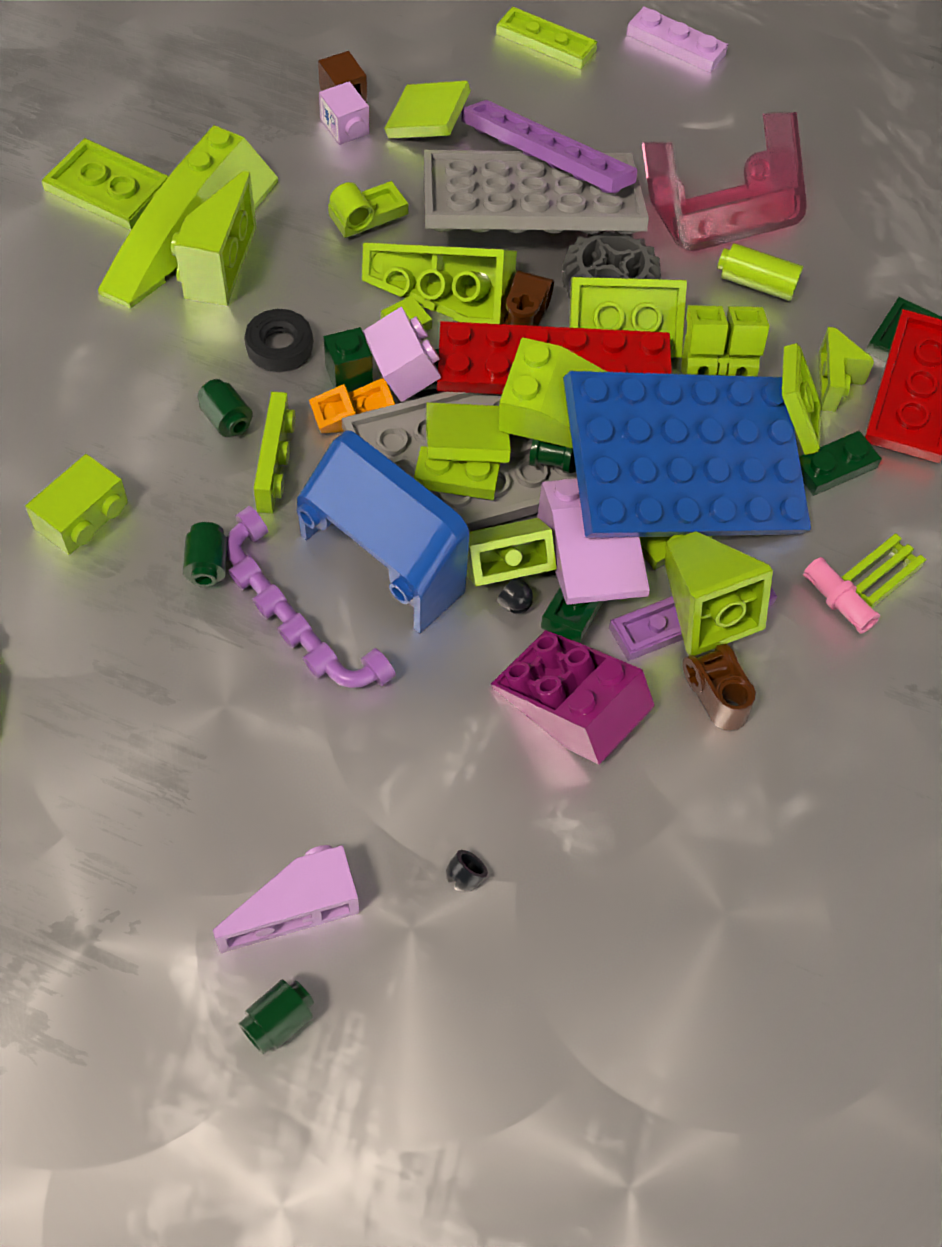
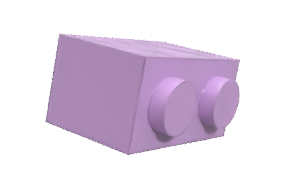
(402, 354)

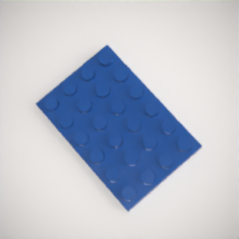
(684, 455)

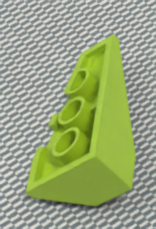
(450, 280)

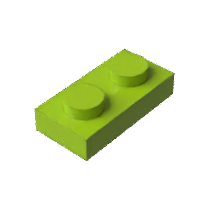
(457, 477)

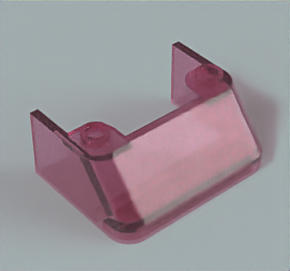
(767, 202)

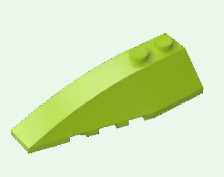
(146, 252)

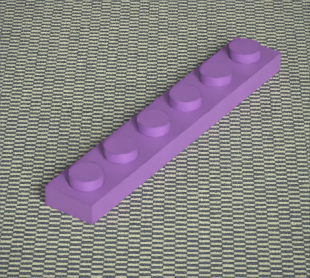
(549, 146)

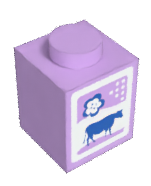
(344, 112)

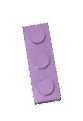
(677, 39)

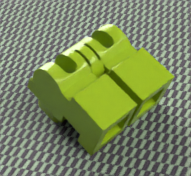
(724, 343)

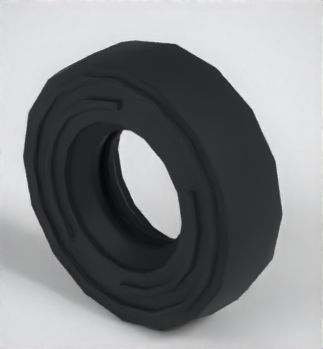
(279, 358)

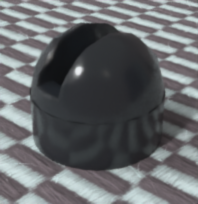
(516, 596)
(466, 871)

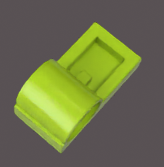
(360, 211)

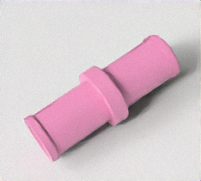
(841, 595)

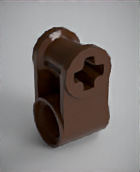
(528, 299)
(718, 679)

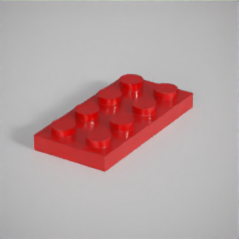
(910, 391)

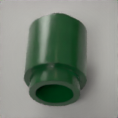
(224, 408)
(205, 554)
(277, 1015)

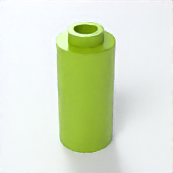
(760, 271)

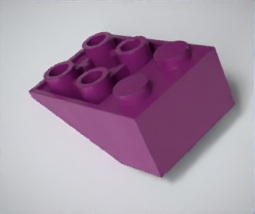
(576, 694)

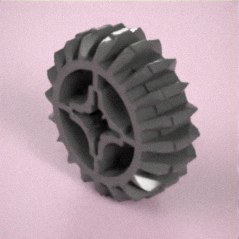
(610, 257)

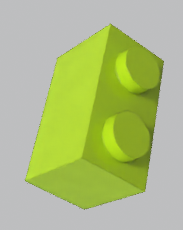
(77, 504)
(510, 551)

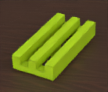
(901, 552)

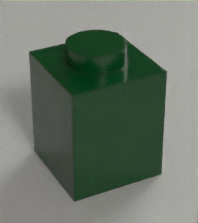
(348, 359)

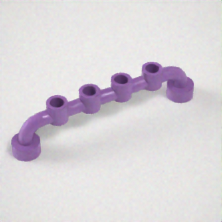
(295, 627)

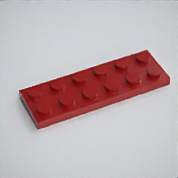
(482, 354)

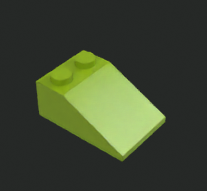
(216, 242)
(535, 394)

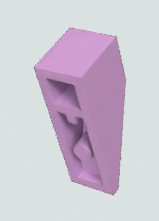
(301, 896)

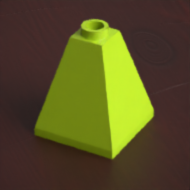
(715, 591)

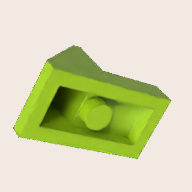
(839, 366)

